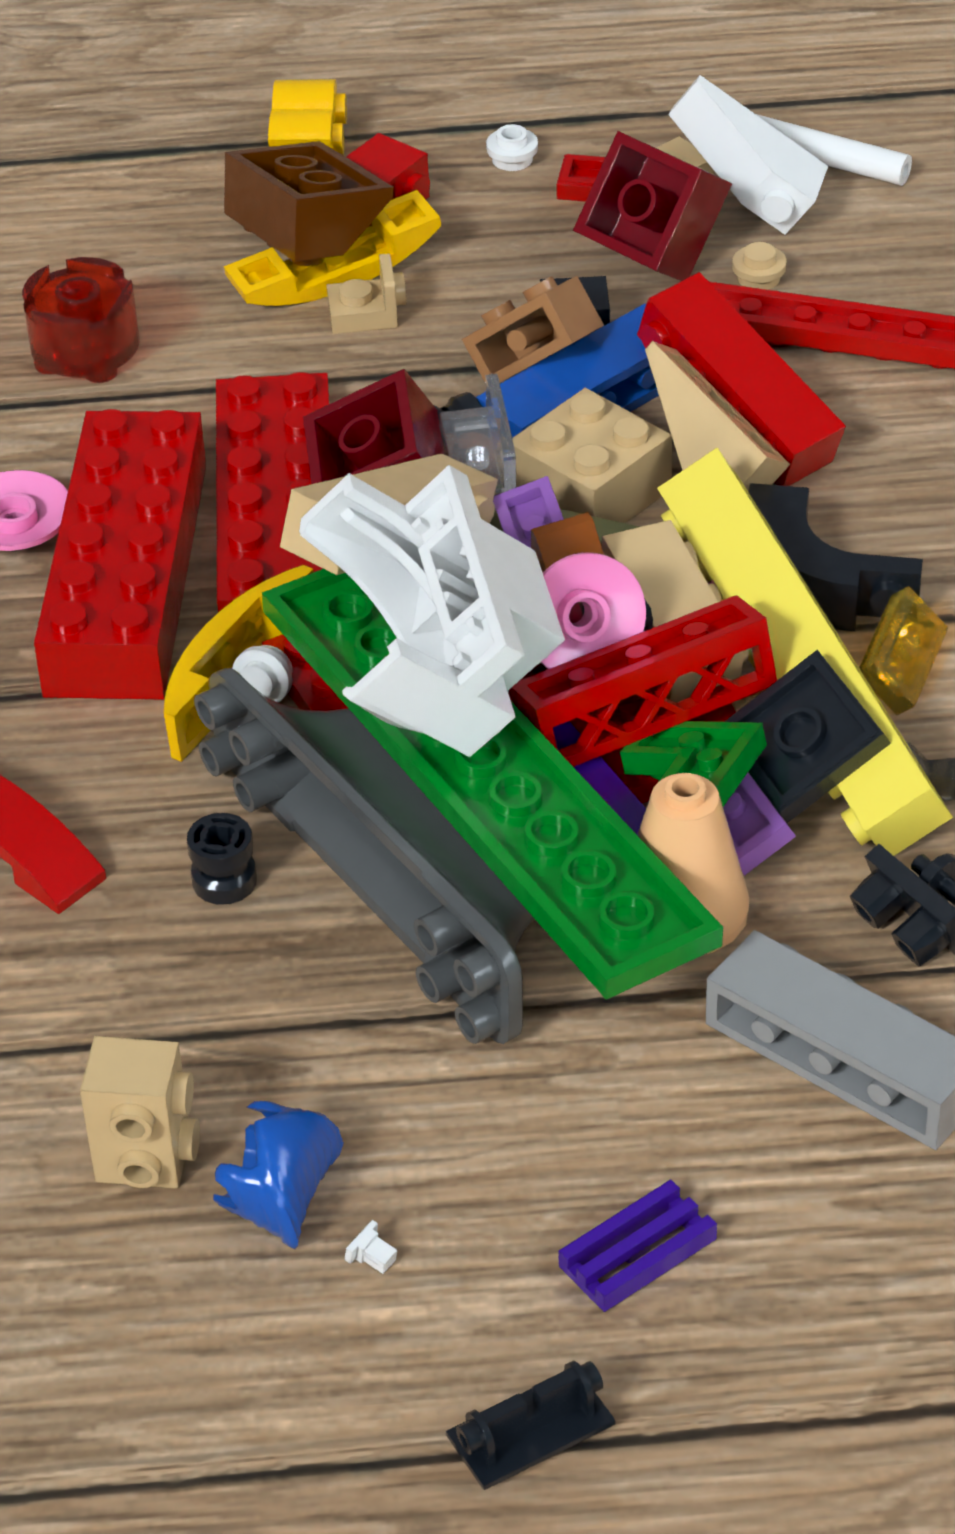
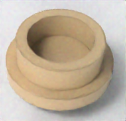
(759, 265)

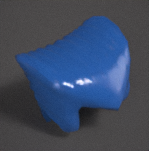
(279, 1168)

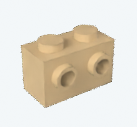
(138, 1112)

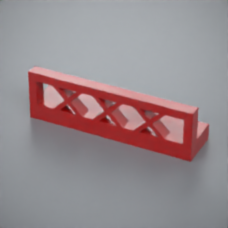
(646, 662)

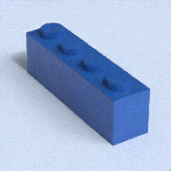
(605, 361)

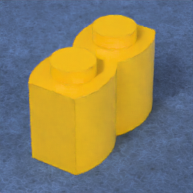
(307, 113)

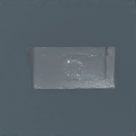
(483, 437)

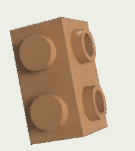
(533, 331)

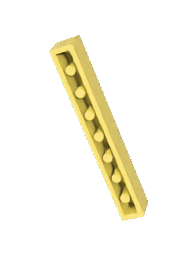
(739, 551)

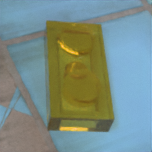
(903, 650)

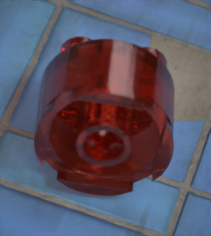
(81, 319)

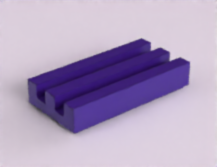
(629, 1237)

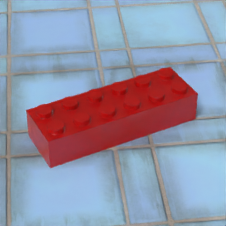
(122, 556)

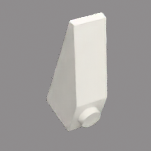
(766, 167)

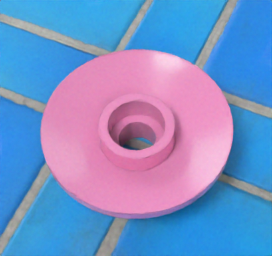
(29, 508)
(610, 600)

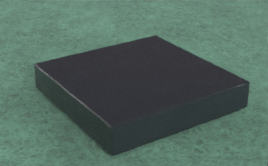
(811, 733)

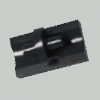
(923, 898)

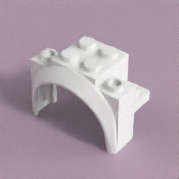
(455, 594)

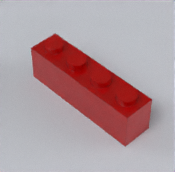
(745, 372)

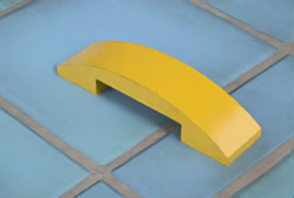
(396, 230)
(212, 649)

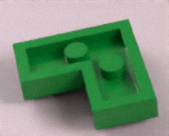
(709, 749)

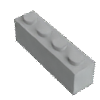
(837, 1036)

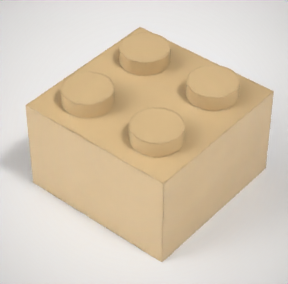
(596, 457)

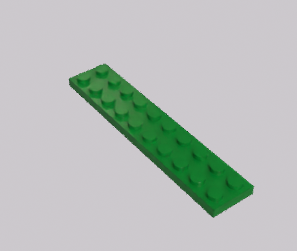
(516, 807)

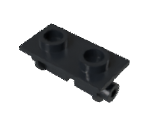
(532, 1425)

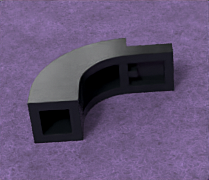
(839, 580)

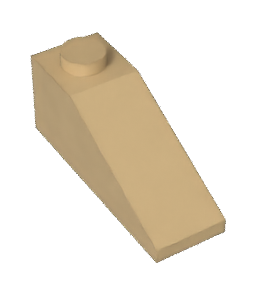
(705, 420)

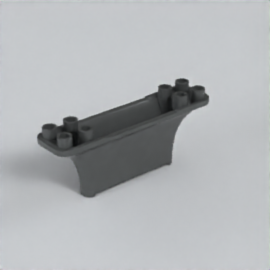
(382, 839)

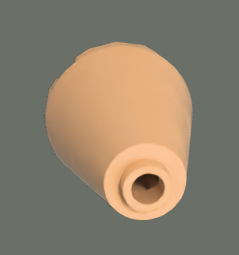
(693, 839)

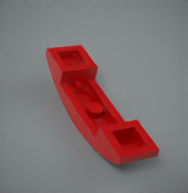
(43, 851)

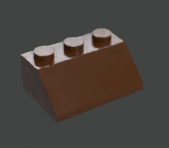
(302, 198)

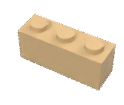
(670, 584)

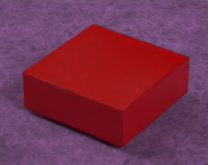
(577, 176)

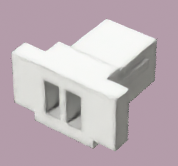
(371, 1249)

